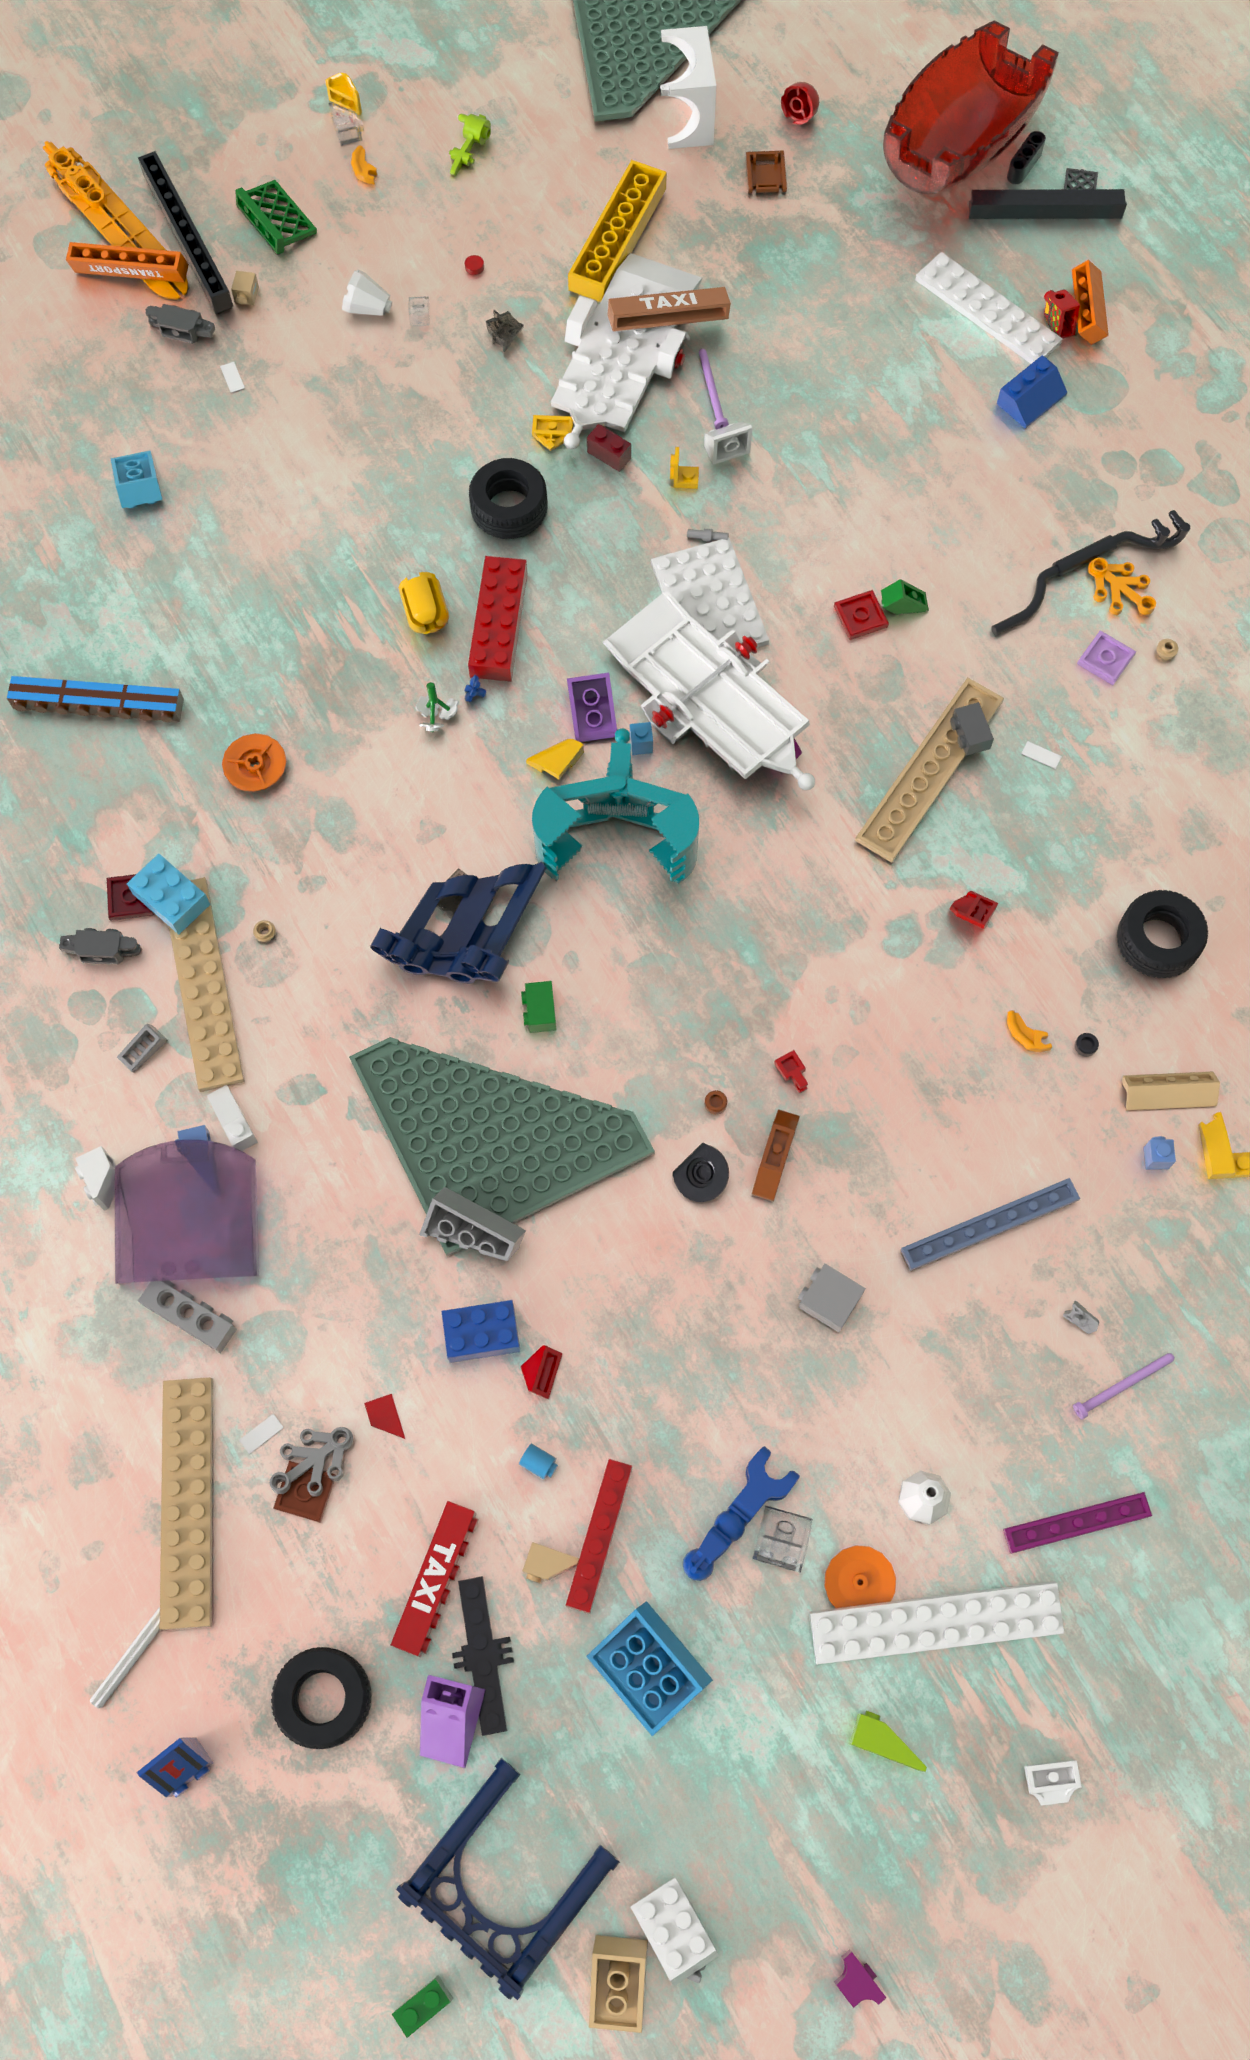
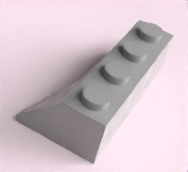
(471, 1226)

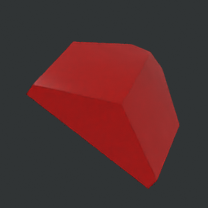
(974, 909)

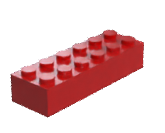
(498, 618)

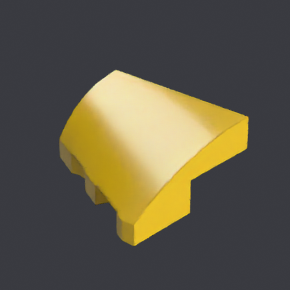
(557, 758)

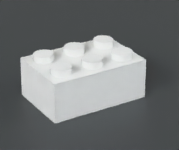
(674, 1931)

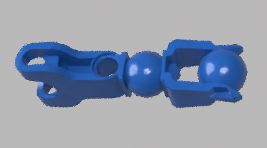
(731, 1524)

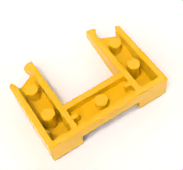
(1217, 1152)

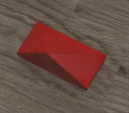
(541, 1371)

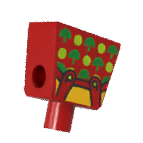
(1061, 312)

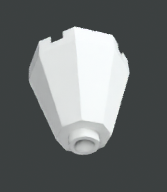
(365, 296)
(918, 1504)

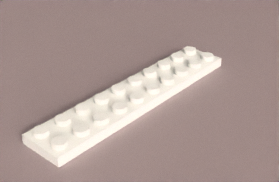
(936, 1622)

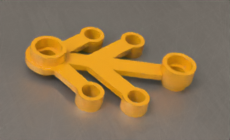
(1119, 584)

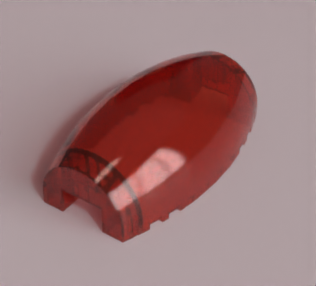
(965, 109)

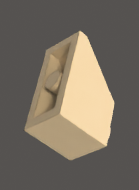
(547, 1563)

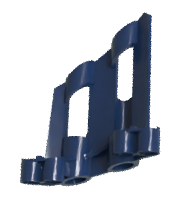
(468, 945)

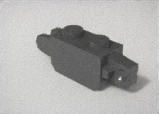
(179, 323)
(99, 946)

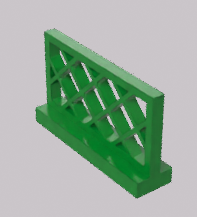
(263, 220)

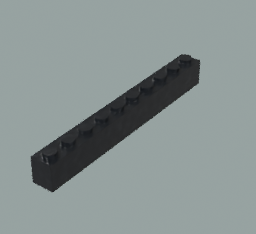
(185, 232)

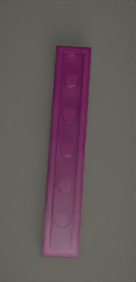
(1077, 1522)

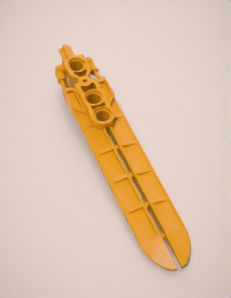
(95, 199)

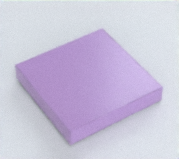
(1106, 657)

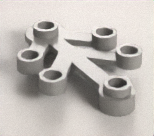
(314, 1458)

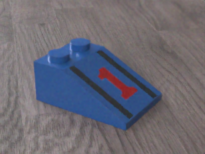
(176, 1767)

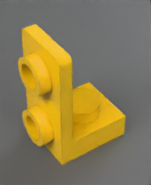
(683, 475)

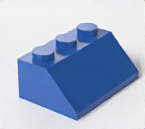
(1032, 392)

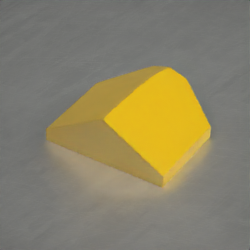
(343, 92)

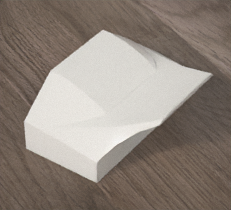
(1053, 1781)

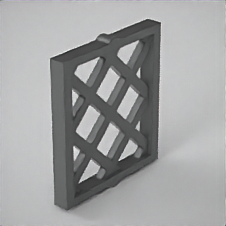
(1082, 173)

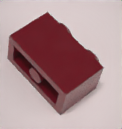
(609, 447)

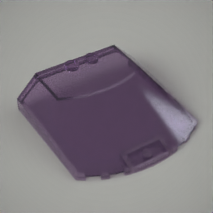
(186, 1213)

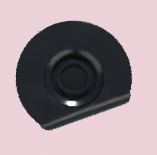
(702, 1174)

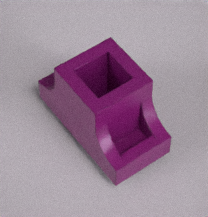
(858, 1981)

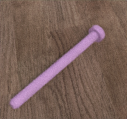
(720, 420)
(1082, 1409)

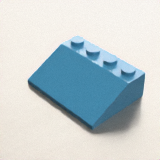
(649, 1668)

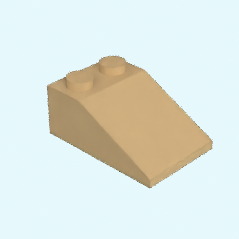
(618, 1983)

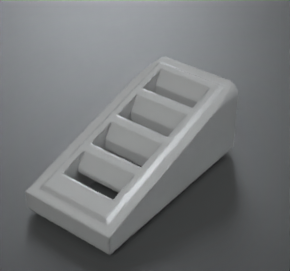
(146, 1053)

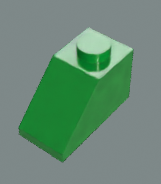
(904, 598)

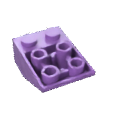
(449, 1720)

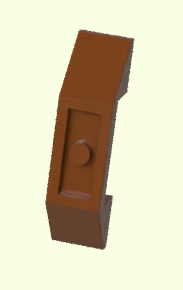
(775, 1155)

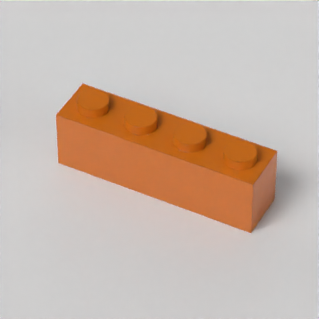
(1090, 296)

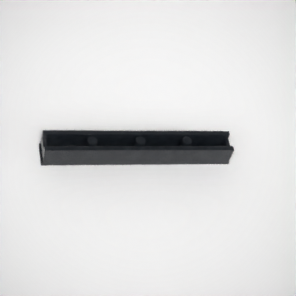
(1047, 204)

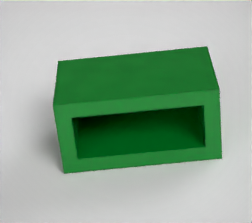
(540, 1007)
(422, 2006)

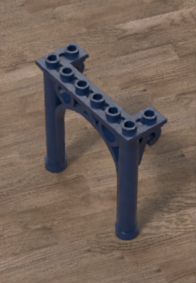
(548, 1929)

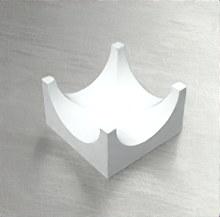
(694, 87)

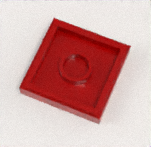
(861, 614)

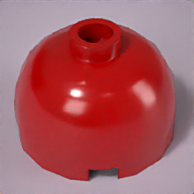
(800, 102)

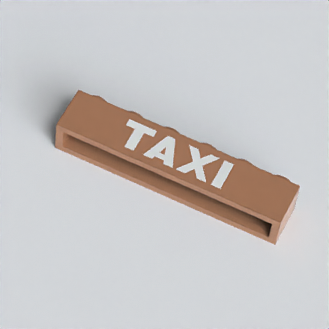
(668, 308)

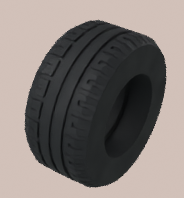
(502, 476)
(1178, 912)
(286, 1695)

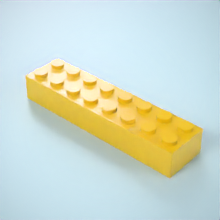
(617, 229)

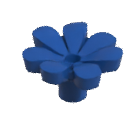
(474, 689)

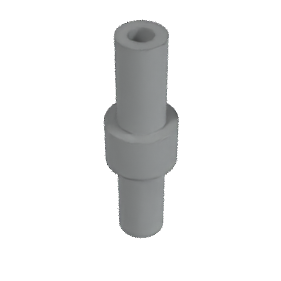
(707, 535)

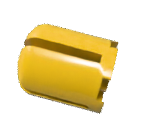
(424, 603)

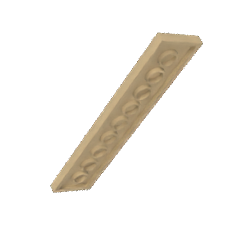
(923, 777)
(206, 1001)
(186, 1504)

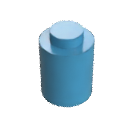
(538, 1462)

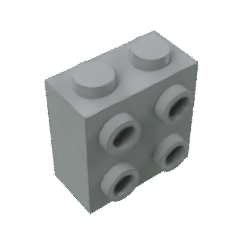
(830, 1297)

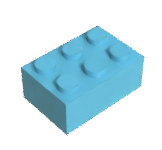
(168, 894)

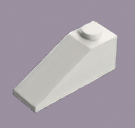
(231, 1118)

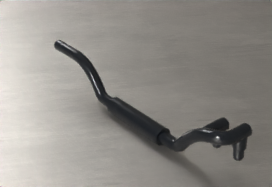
(1091, 552)

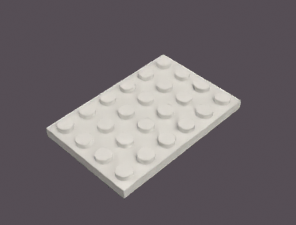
(711, 589)

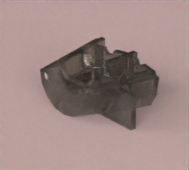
(503, 329)

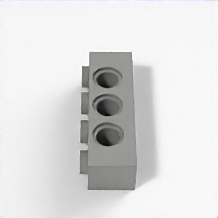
(216, 1337)

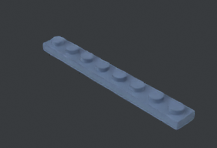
(990, 1224)

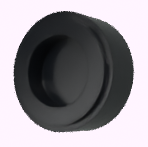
(1086, 1044)

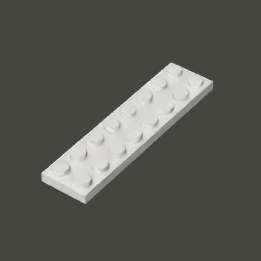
(988, 308)

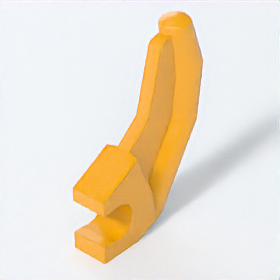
(361, 168)
(1026, 1036)

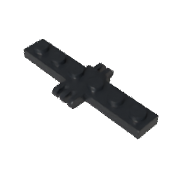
(483, 1654)

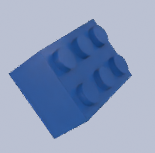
(480, 1331)

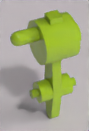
(476, 130)

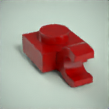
(791, 1068)

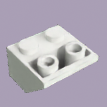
(98, 1173)

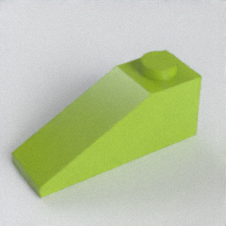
(881, 1740)

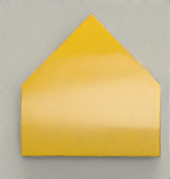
(551, 429)

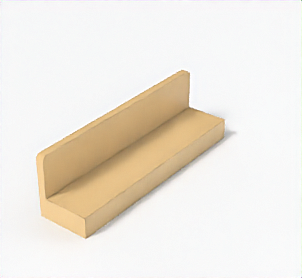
(1171, 1090)

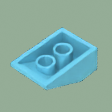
(136, 479)

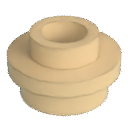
(1166, 653)
(264, 925)

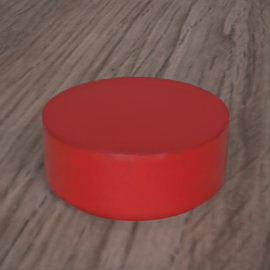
(474, 264)

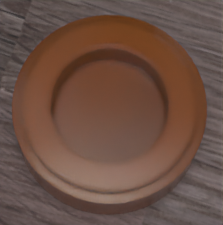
(715, 1102)

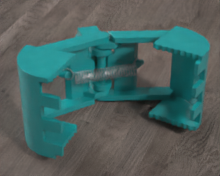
(611, 798)

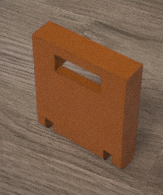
(766, 177)

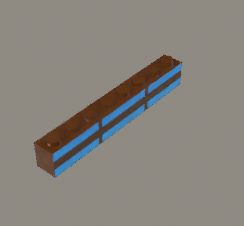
(95, 699)

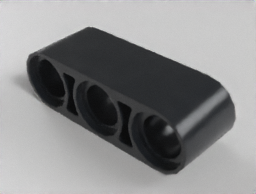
(1026, 157)

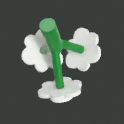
(429, 705)

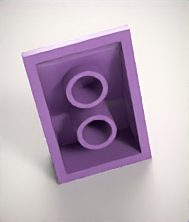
(592, 707)

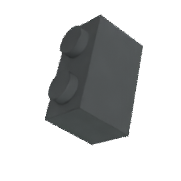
(972, 729)

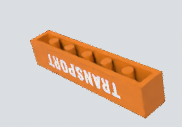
(127, 262)

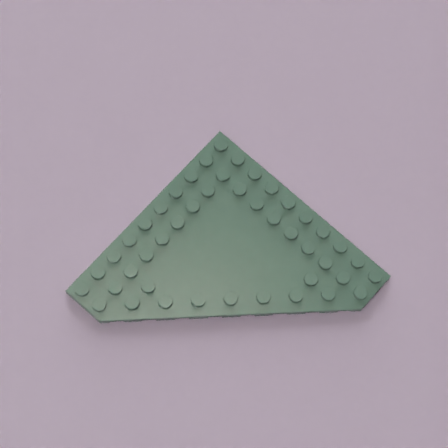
(625, 47)
(491, 1132)

